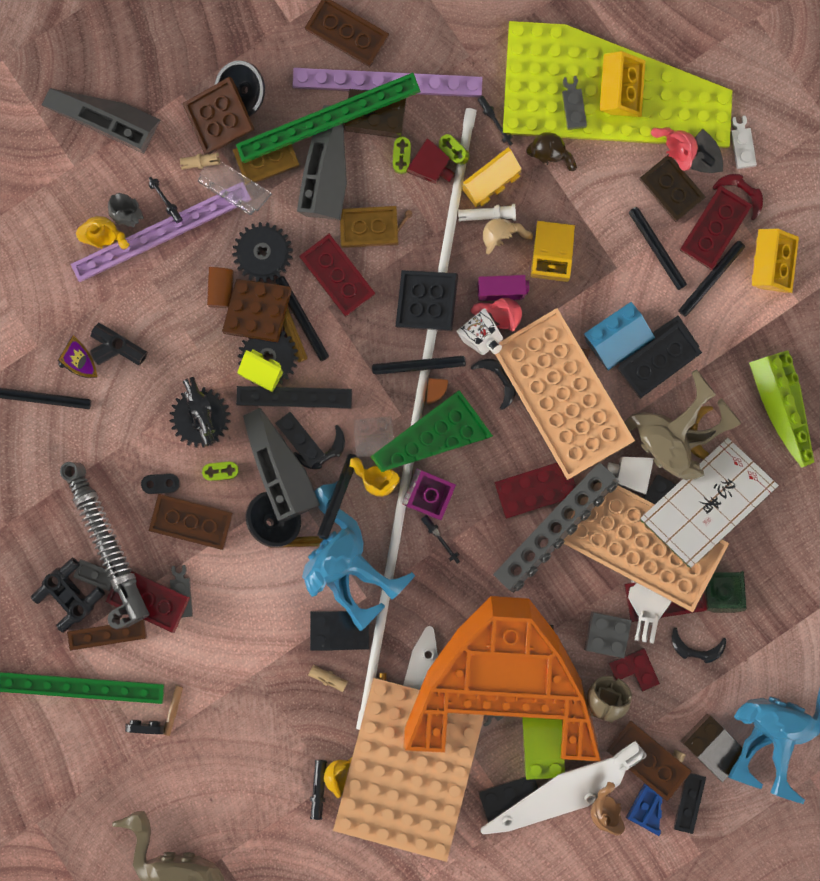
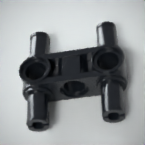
(199, 411)
(67, 595)

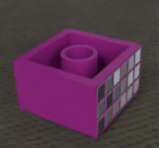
(428, 494)

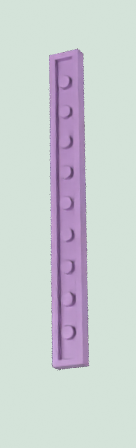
(366, 80)
(151, 237)

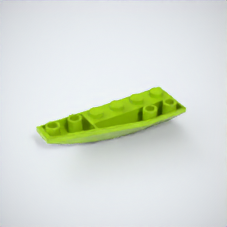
(784, 403)

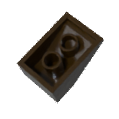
(713, 746)

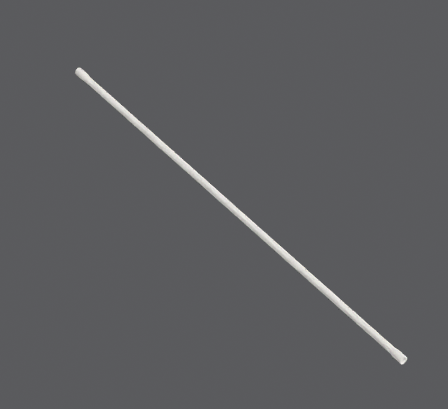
(468, 124)

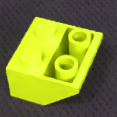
(259, 370)

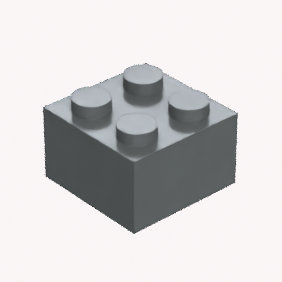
(607, 635)

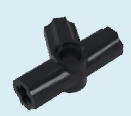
(108, 350)

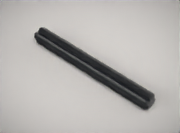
(657, 248)
(710, 280)
(304, 322)
(418, 365)
(44, 398)
(336, 499)

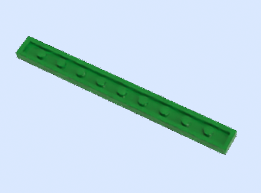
(328, 117)
(81, 687)

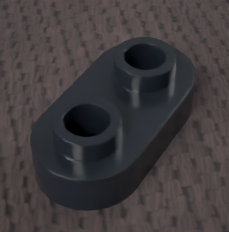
(160, 483)
(153, 727)

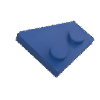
(647, 810)

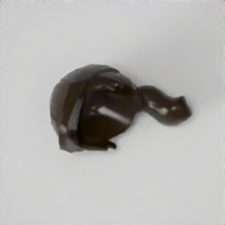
(551, 148)

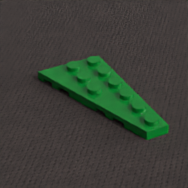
(439, 431)

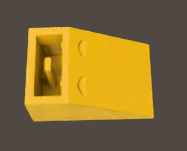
(552, 251)

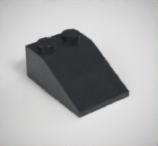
(336, 632)

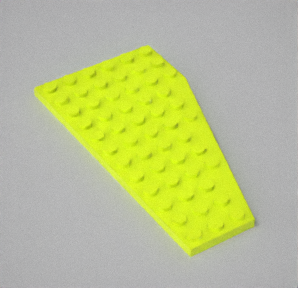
(547, 53)

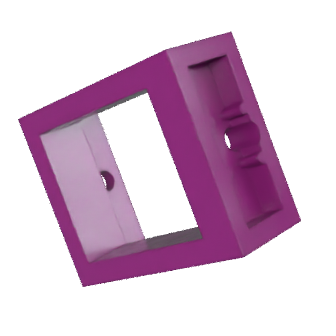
(496, 287)

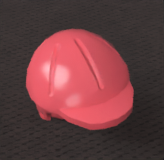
(681, 145)
(504, 311)

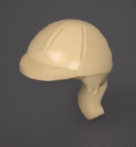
(500, 229)

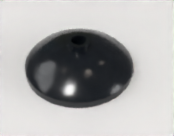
(245, 75)
(279, 533)

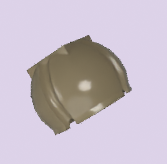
(609, 698)

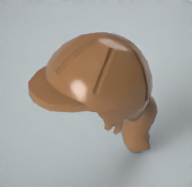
(606, 812)

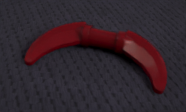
(755, 194)

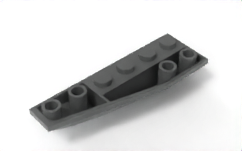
(106, 117)
(324, 175)
(279, 468)

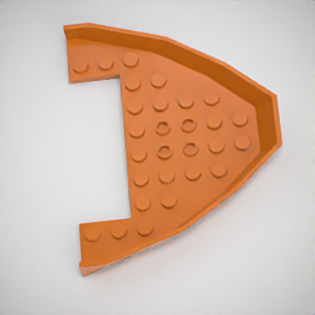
(503, 665)

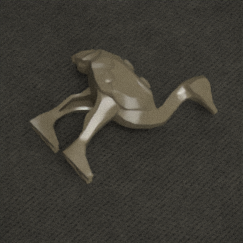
(673, 440)
(167, 866)

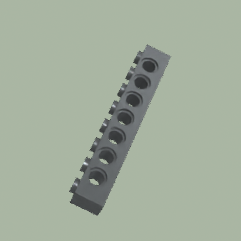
(545, 530)

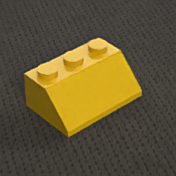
(622, 84)
(492, 178)
(775, 260)

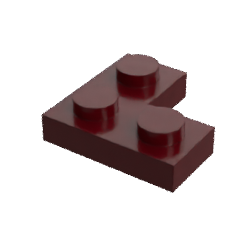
(637, 664)

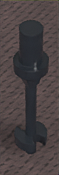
(488, 110)
(171, 208)
(433, 529)

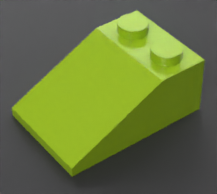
(542, 748)

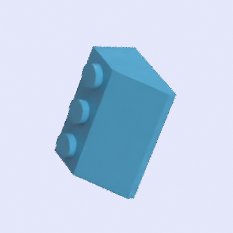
(619, 336)

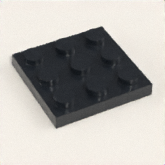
(426, 300)

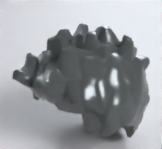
(124, 210)

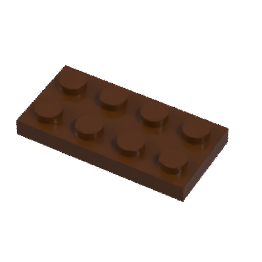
(347, 31)
(190, 522)
(659, 767)

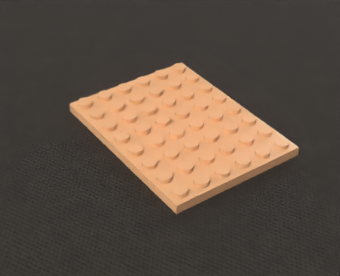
(401, 794)

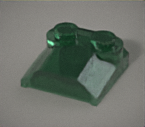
(726, 592)

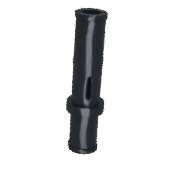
(318, 790)

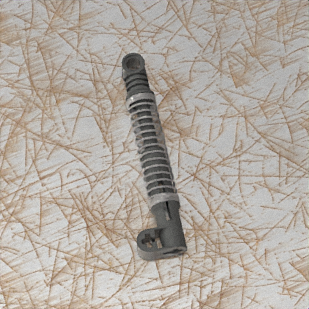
(113, 558)

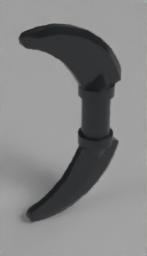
(496, 367)
(336, 450)
(684, 651)

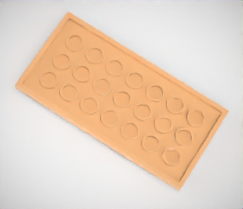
(563, 394)
(627, 546)

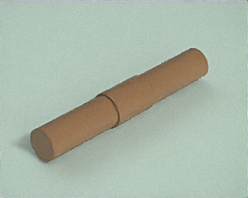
(172, 710)

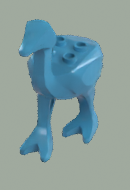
(342, 556)
(777, 724)

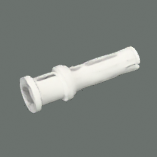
(498, 211)

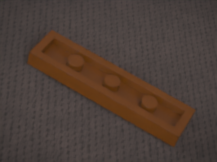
(105, 635)

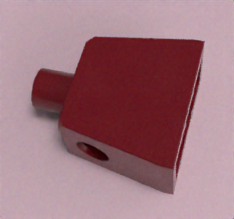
(431, 164)

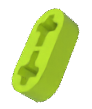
(451, 152)
(406, 156)
(219, 466)

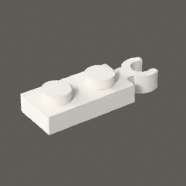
(743, 144)

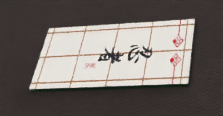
(707, 508)

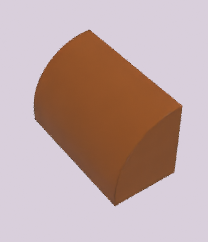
(219, 287)
(436, 390)

